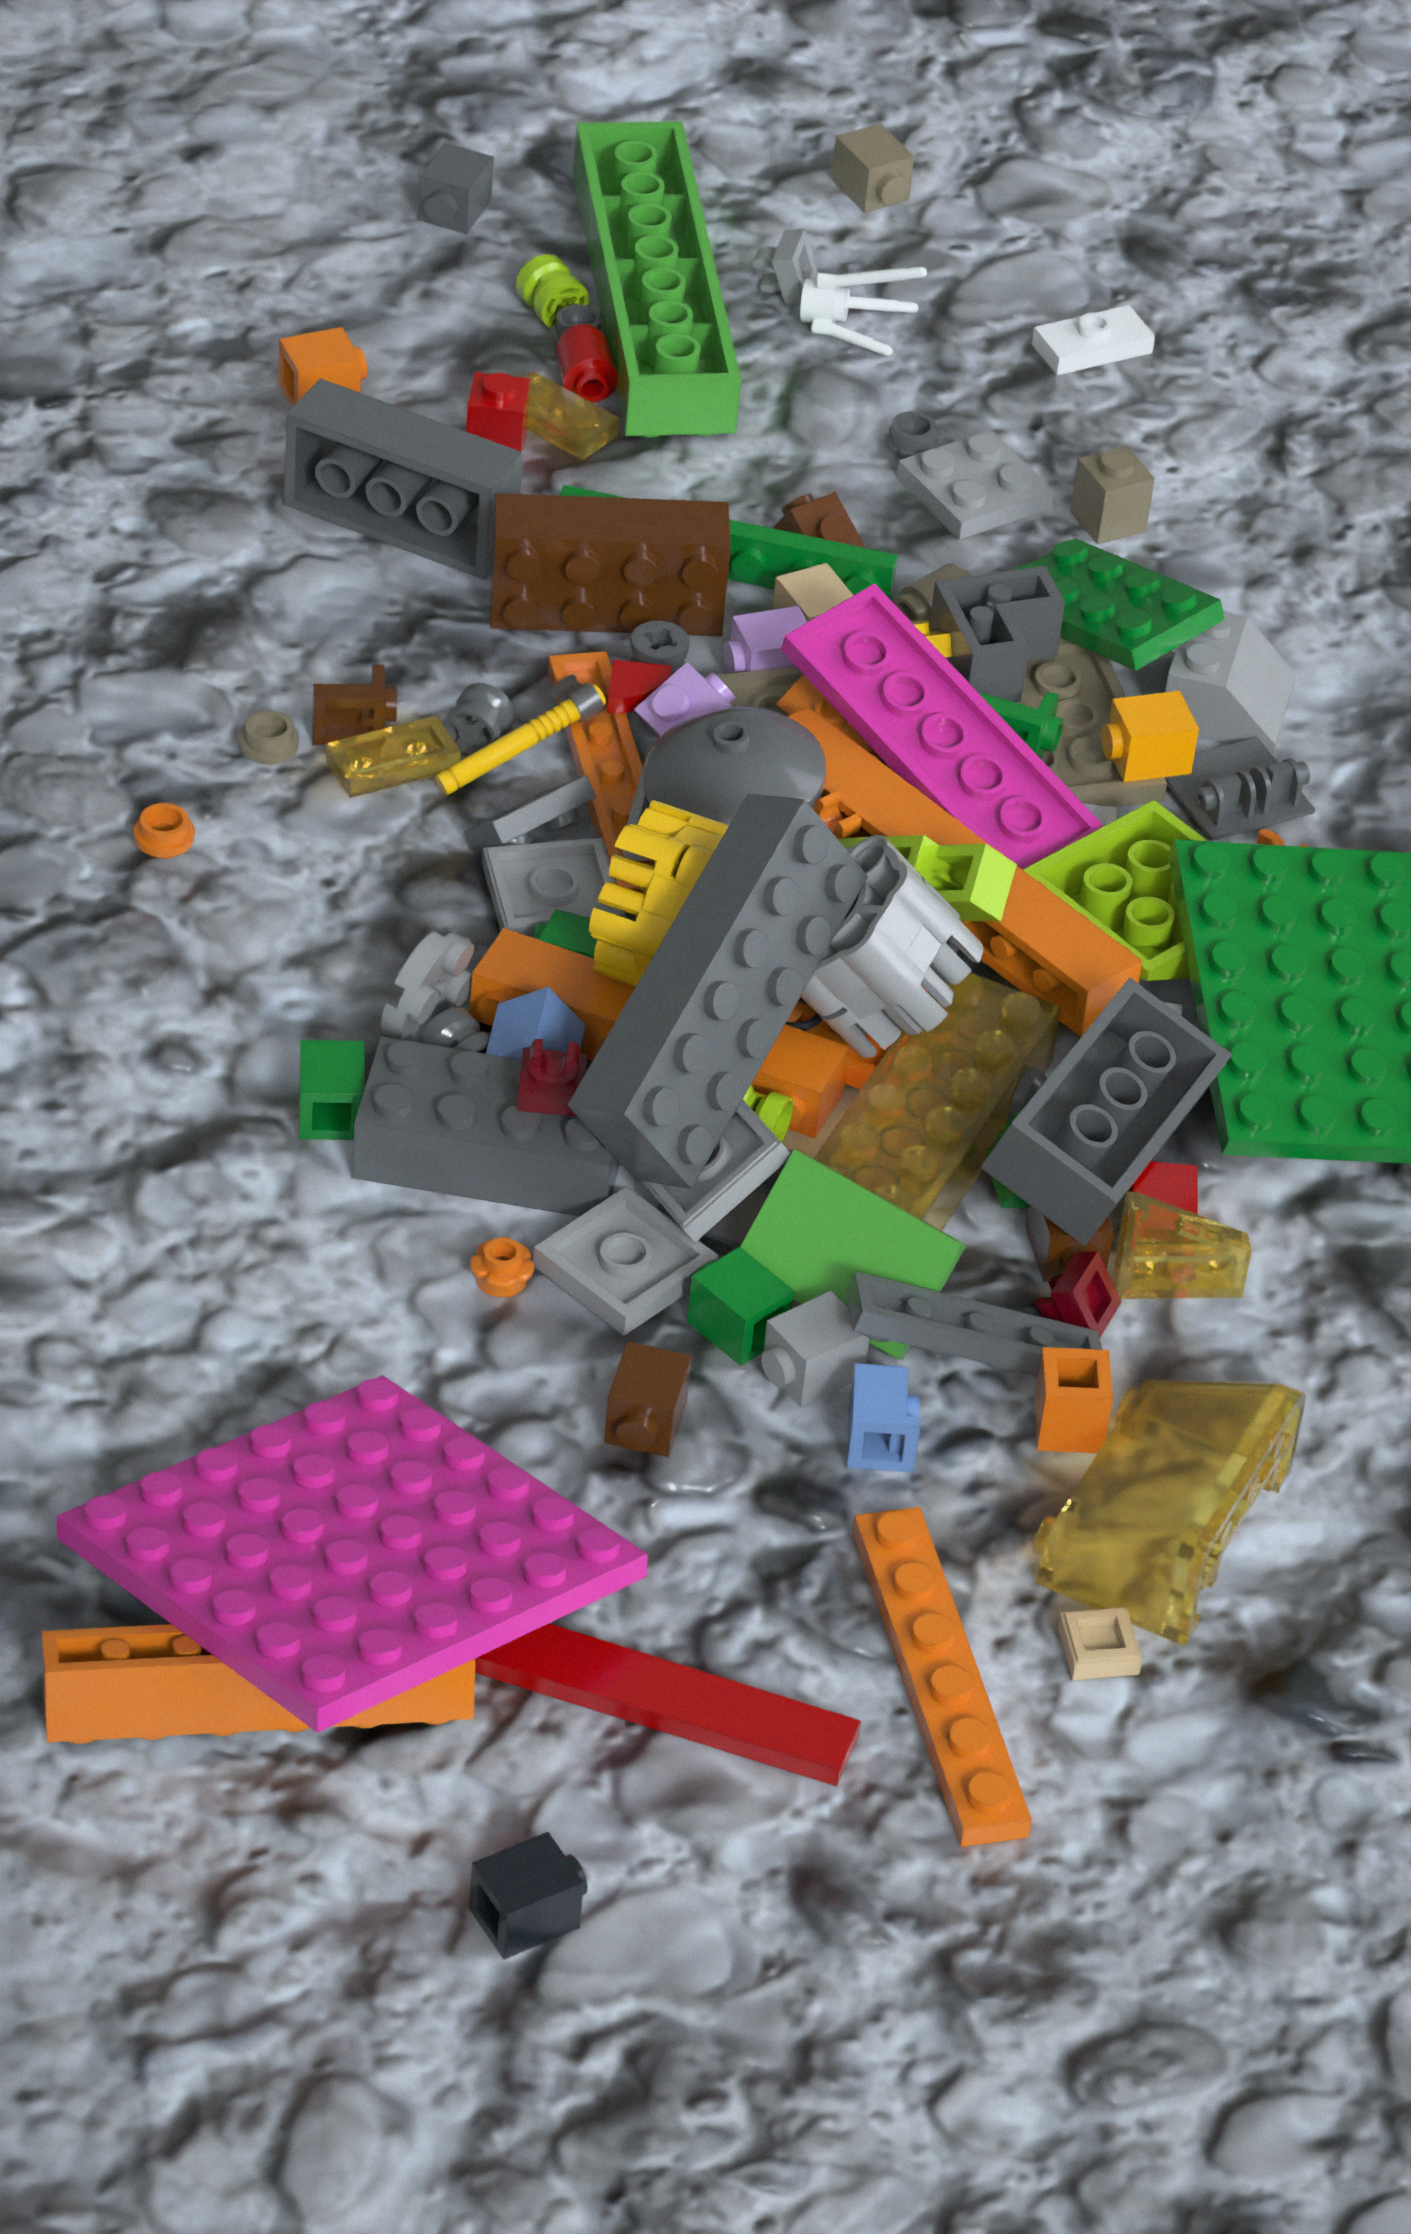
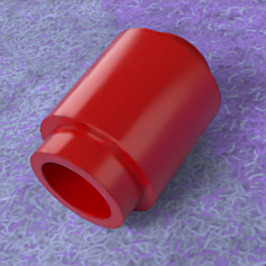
(586, 363)

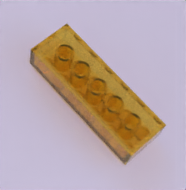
(943, 1099)

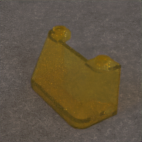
(1169, 1497)

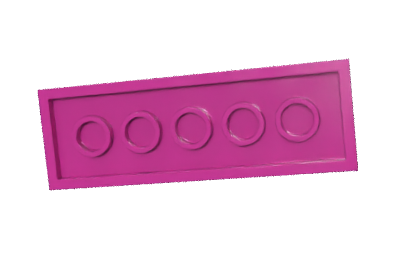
(936, 727)

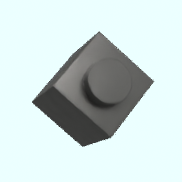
(455, 188)

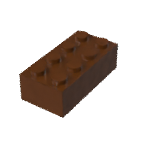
(608, 563)

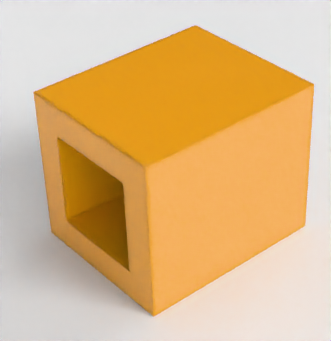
(1150, 736)

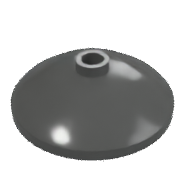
(733, 751)

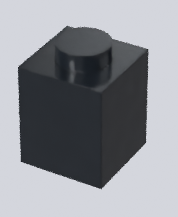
(527, 1894)

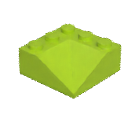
(1126, 885)

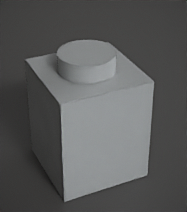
(813, 1349)

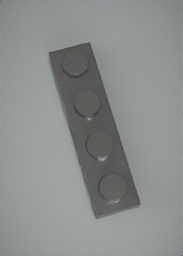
(957, 1325)

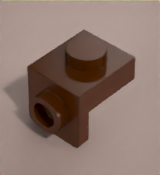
(820, 519)

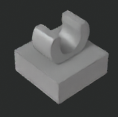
(792, 266)

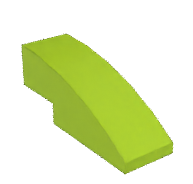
(967, 876)

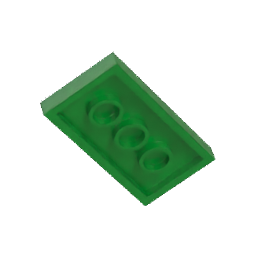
(1124, 607)

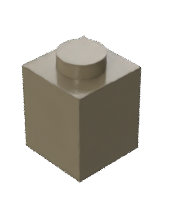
(872, 168)
(1112, 495)

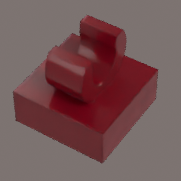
(550, 1078)
(1082, 1294)

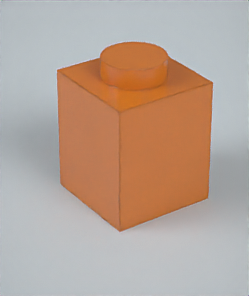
(319, 355)
(1073, 1400)

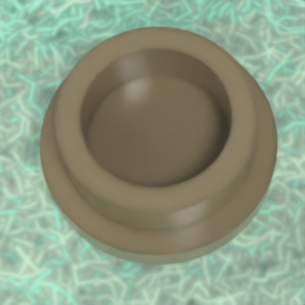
(268, 738)

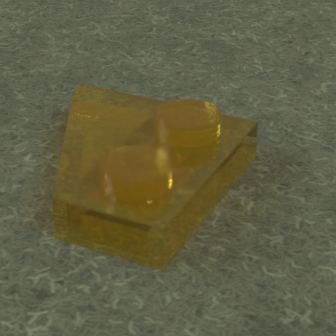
(1177, 1253)

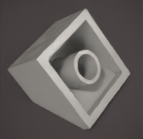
(1233, 682)

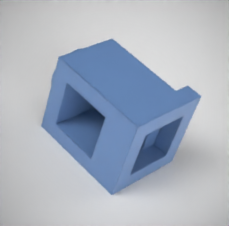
(882, 1419)

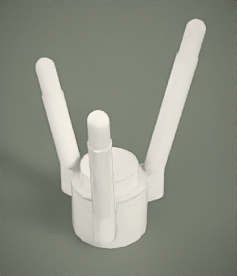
(826, 303)

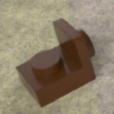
(352, 708)

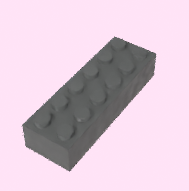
(718, 990)

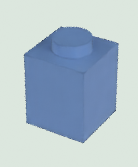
(530, 1018)

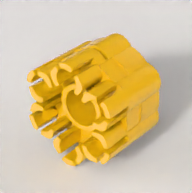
(681, 849)

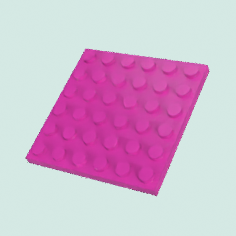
(350, 1551)

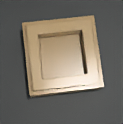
(1099, 1643)

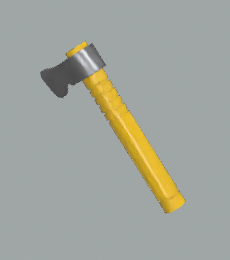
(578, 704)

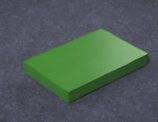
(827, 1226)

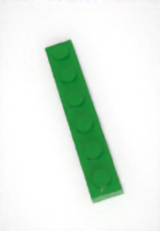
(764, 553)

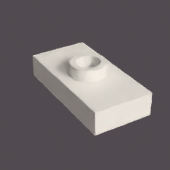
(1093, 340)

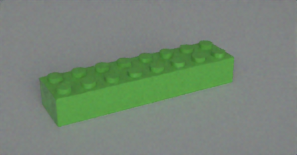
(656, 279)

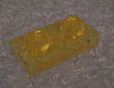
(568, 418)
(392, 756)

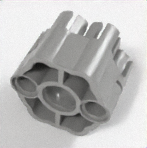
(884, 951)

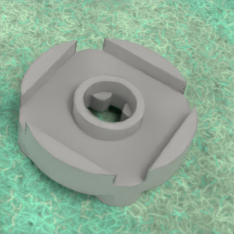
(432, 982)

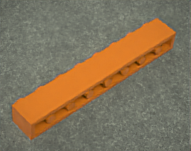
(1040, 940)

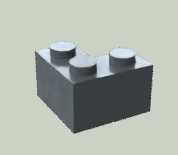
(999, 626)

